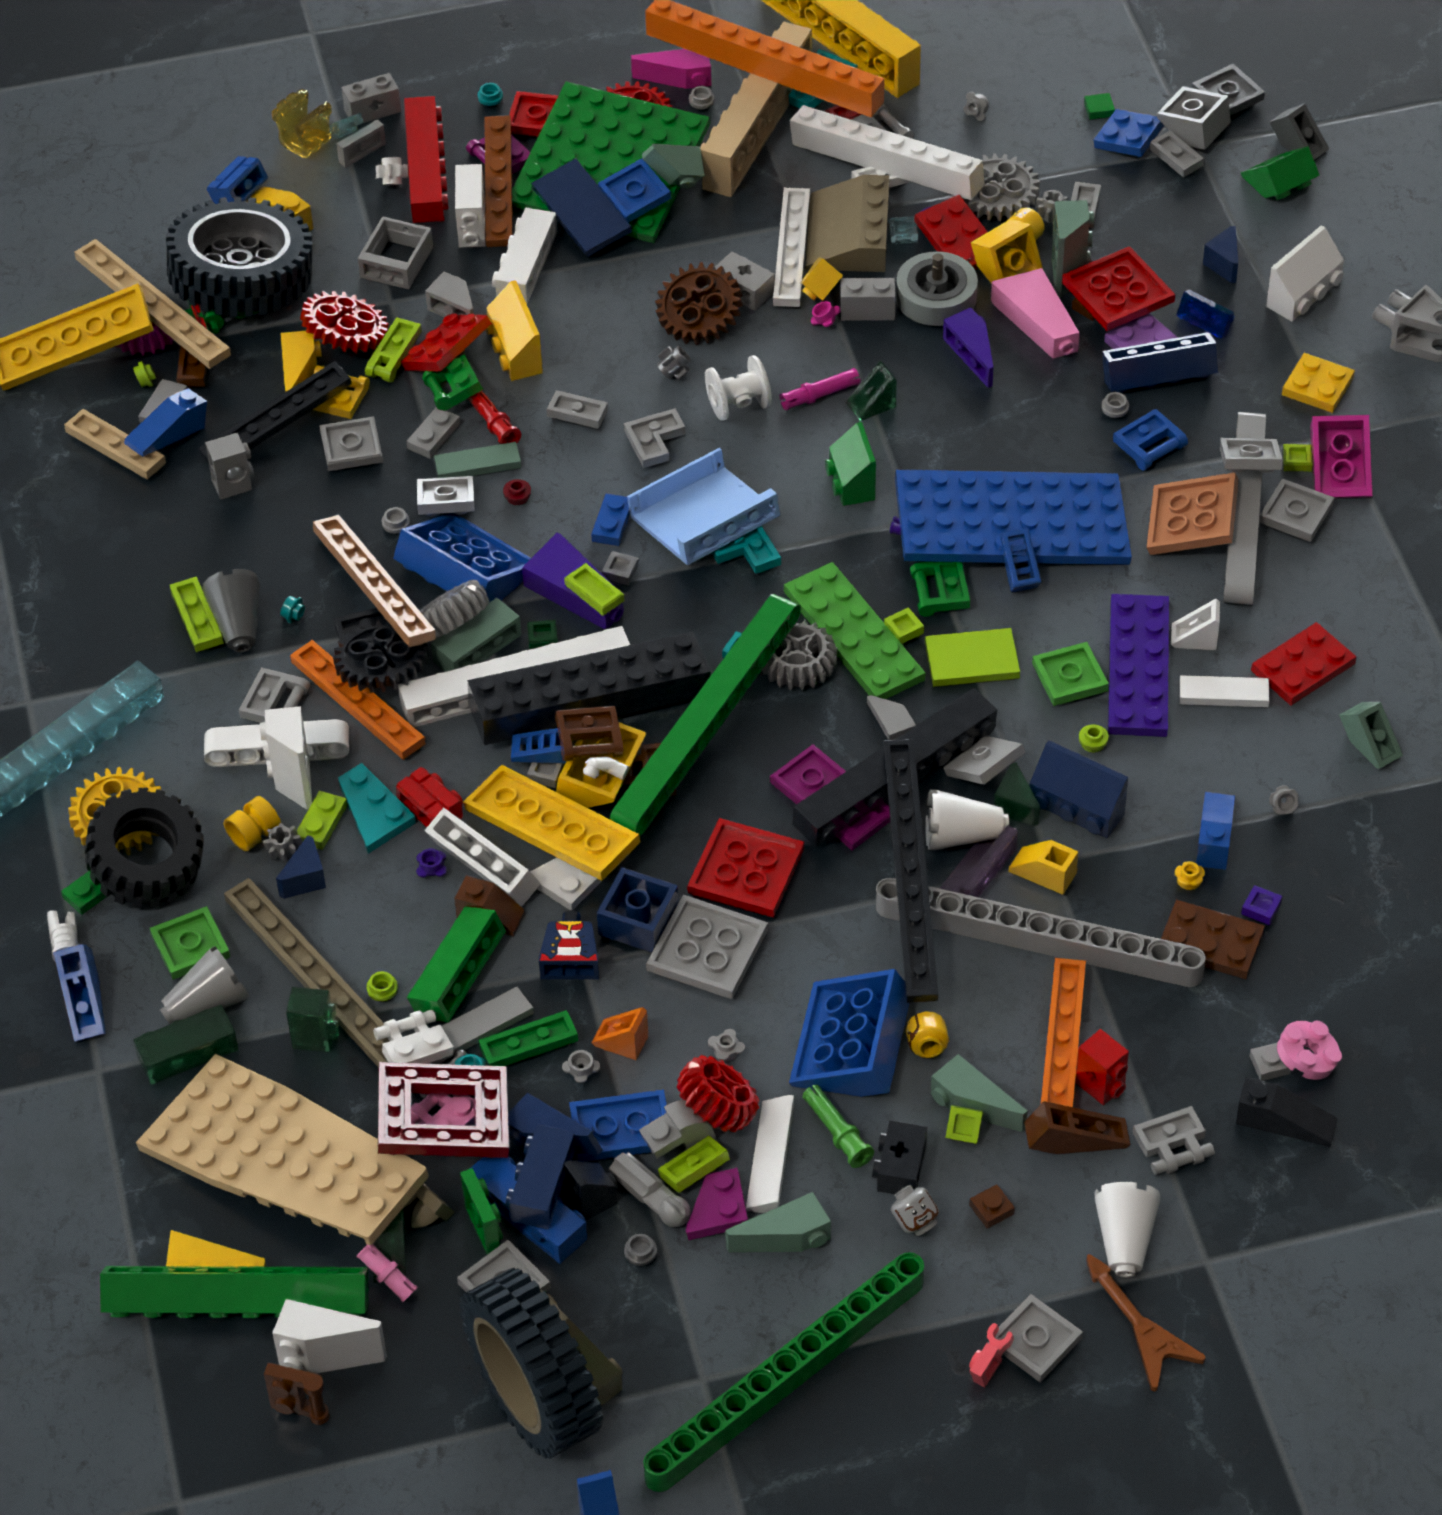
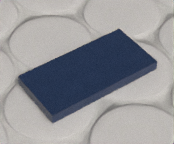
(581, 207)

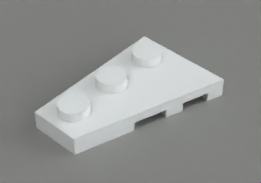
(565, 882)

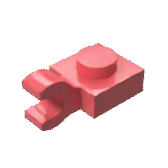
(987, 1361)

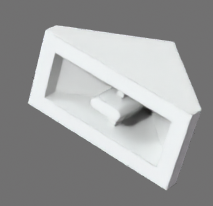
(1198, 628)

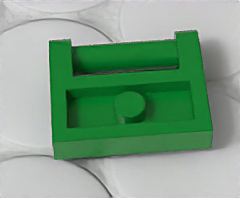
(460, 378)
(950, 587)

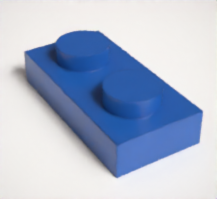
(611, 520)

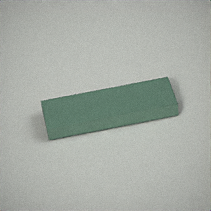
(478, 461)

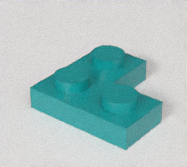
(755, 547)

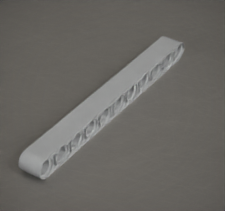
(1054, 935)

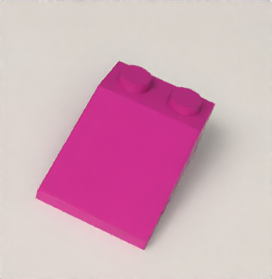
(1341, 455)

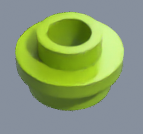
(144, 374)
(1093, 738)
(380, 980)

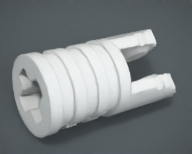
(63, 934)

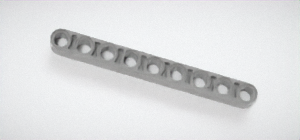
(1243, 549)

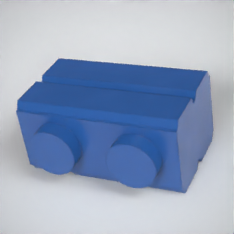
(238, 179)

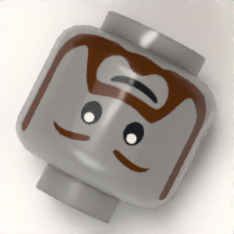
(915, 1210)

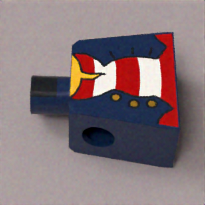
(569, 950)

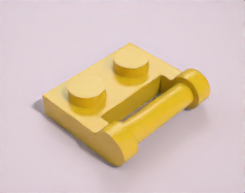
(347, 401)

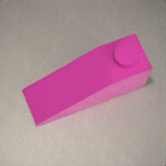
(672, 68)

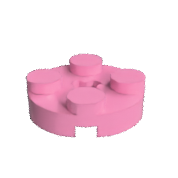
(1318, 1039)

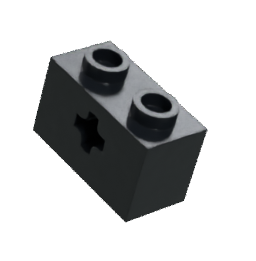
(901, 1157)

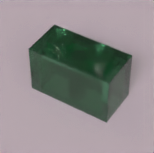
(311, 1019)

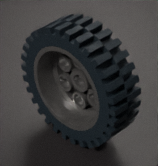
(239, 256)

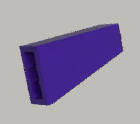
(546, 576)

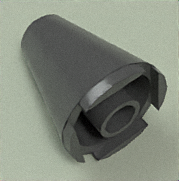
(235, 606)

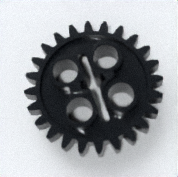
(378, 658)

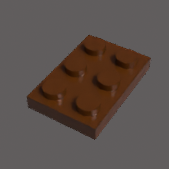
(1225, 939)

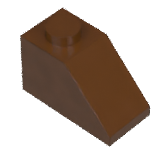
(488, 895)

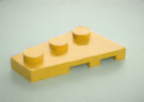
(192, 1251)

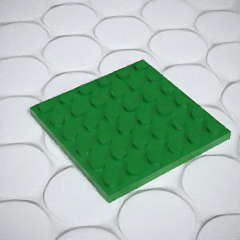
(605, 137)

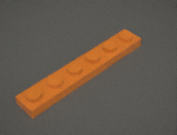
(362, 705)
(1063, 1031)

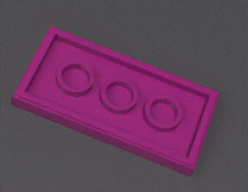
(813, 771)

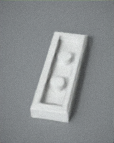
(1224, 691)

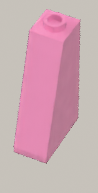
(1037, 311)

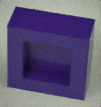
(1261, 905)

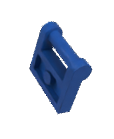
(1144, 433)

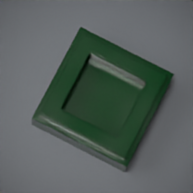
(541, 633)

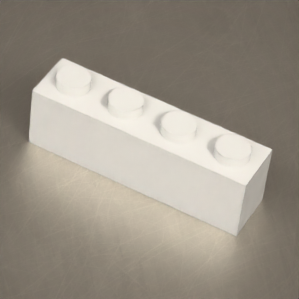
(526, 251)
(482, 856)

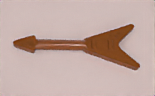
(1152, 1340)

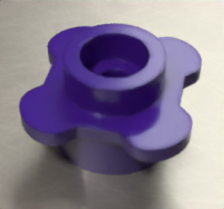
(428, 857)

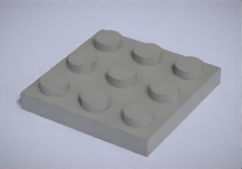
(707, 946)

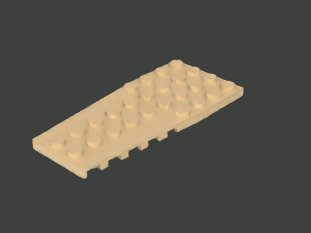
(282, 1150)

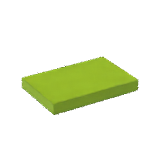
(972, 657)

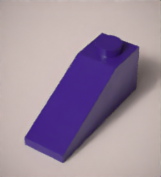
(969, 339)

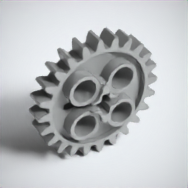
(1006, 188)

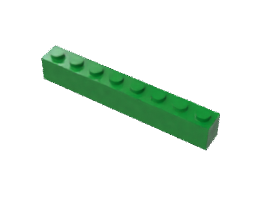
(230, 1289)

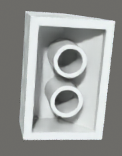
(1305, 275)
(287, 753)

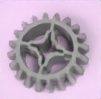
(455, 607)
(797, 663)

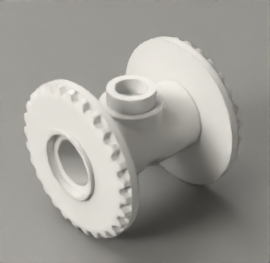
(739, 389)

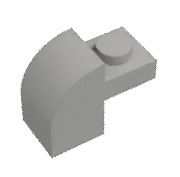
(675, 1128)

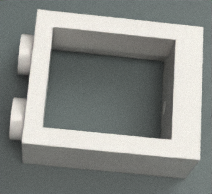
(470, 205)

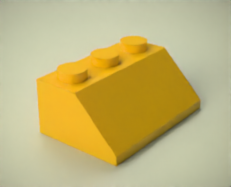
(514, 334)
(603, 789)

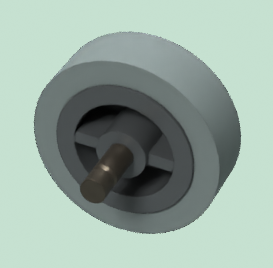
(935, 287)

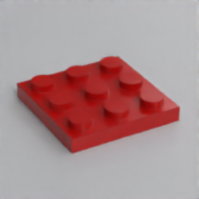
(1118, 288)
(746, 867)

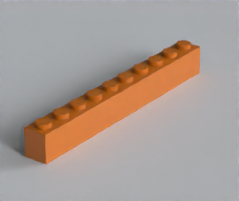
(765, 56)

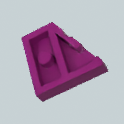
(717, 1205)

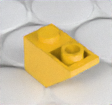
(1046, 865)

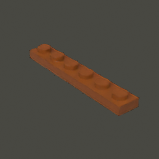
(498, 180)

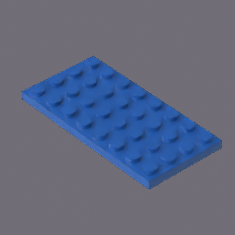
(963, 513)

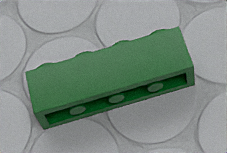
(457, 963)

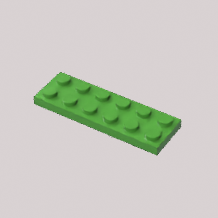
(858, 633)

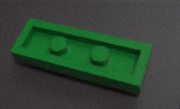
(528, 1040)

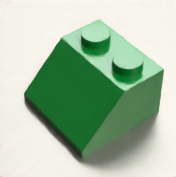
(1282, 173)
(852, 467)

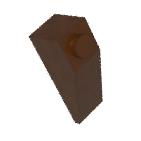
(1074, 1130)

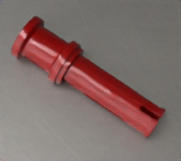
(497, 422)

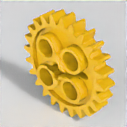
(95, 795)

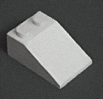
(326, 1339)

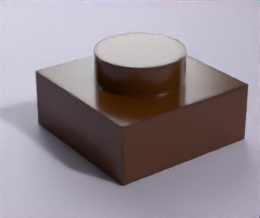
(992, 1206)

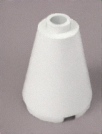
(961, 821)
(1126, 1224)

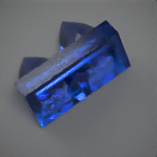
(1205, 314)

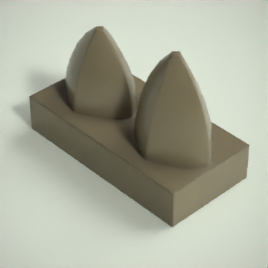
(428, 1207)

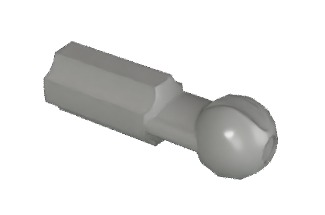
(649, 1189)

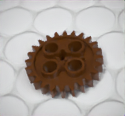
(699, 303)

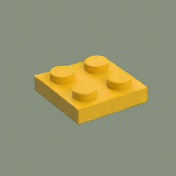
(1318, 382)

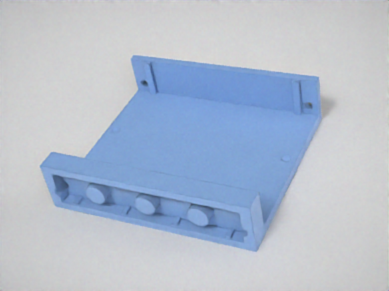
(701, 508)

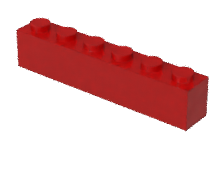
(424, 159)

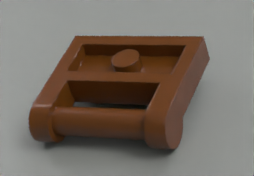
(586, 725)
(287, 1392)

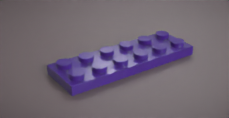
(1138, 665)

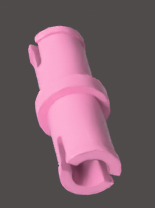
(387, 1271)

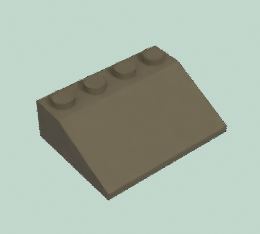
(850, 224)

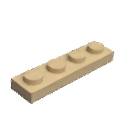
(110, 442)

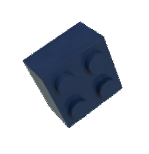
(637, 909)

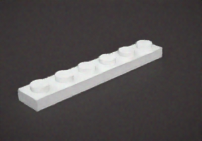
(791, 247)

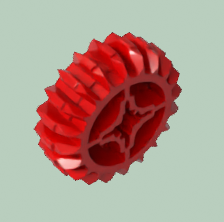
(718, 1093)

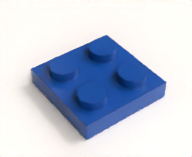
(1128, 133)
(635, 190)

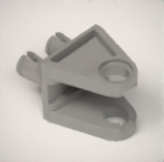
(1414, 324)

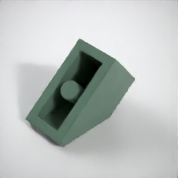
(676, 163)
(1371, 733)

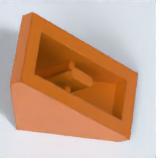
(623, 1033)

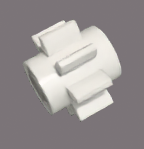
(392, 171)

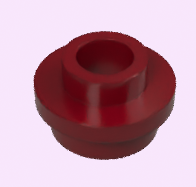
(517, 491)

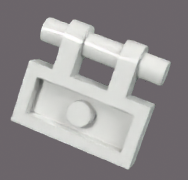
(420, 1047)

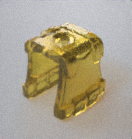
(296, 125)

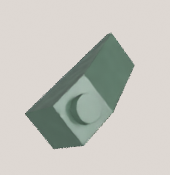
(965, 1086)
(783, 1229)

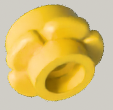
(1186, 880)

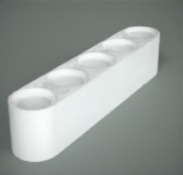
(244, 745)

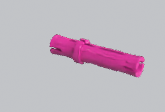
(809, 392)

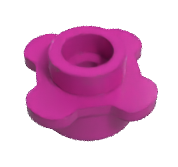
(824, 313)

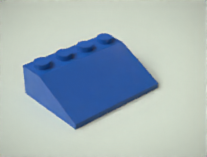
(455, 550)
(852, 1034)

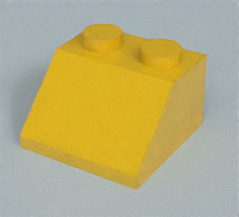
(1007, 251)

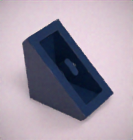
(1222, 254)
(302, 872)

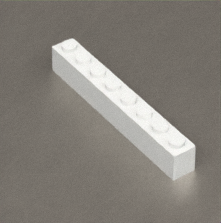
(887, 152)
(446, 693)

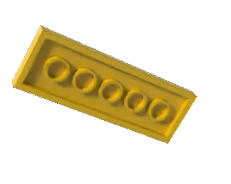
(73, 336)
(552, 822)

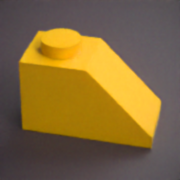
(820, 279)

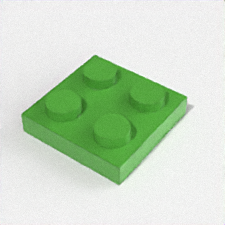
(1070, 673)
(187, 940)

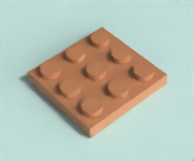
(1192, 513)

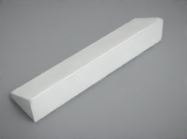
(770, 1154)

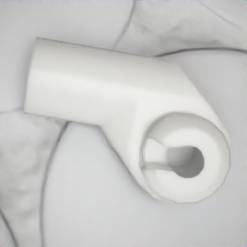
(606, 764)

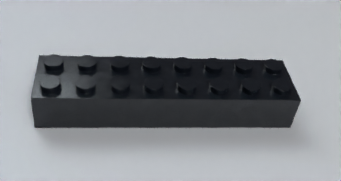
(622, 677)

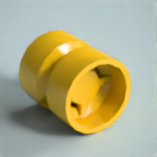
(248, 825)

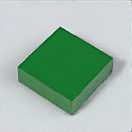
(1099, 106)

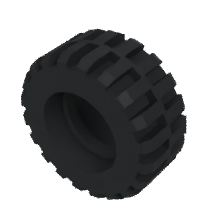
(148, 813)

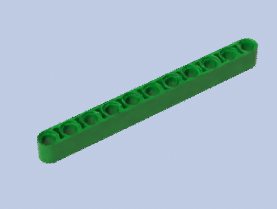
(706, 714)
(779, 1383)

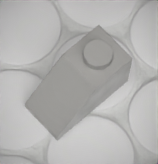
(449, 296)

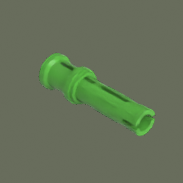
(844, 1135)

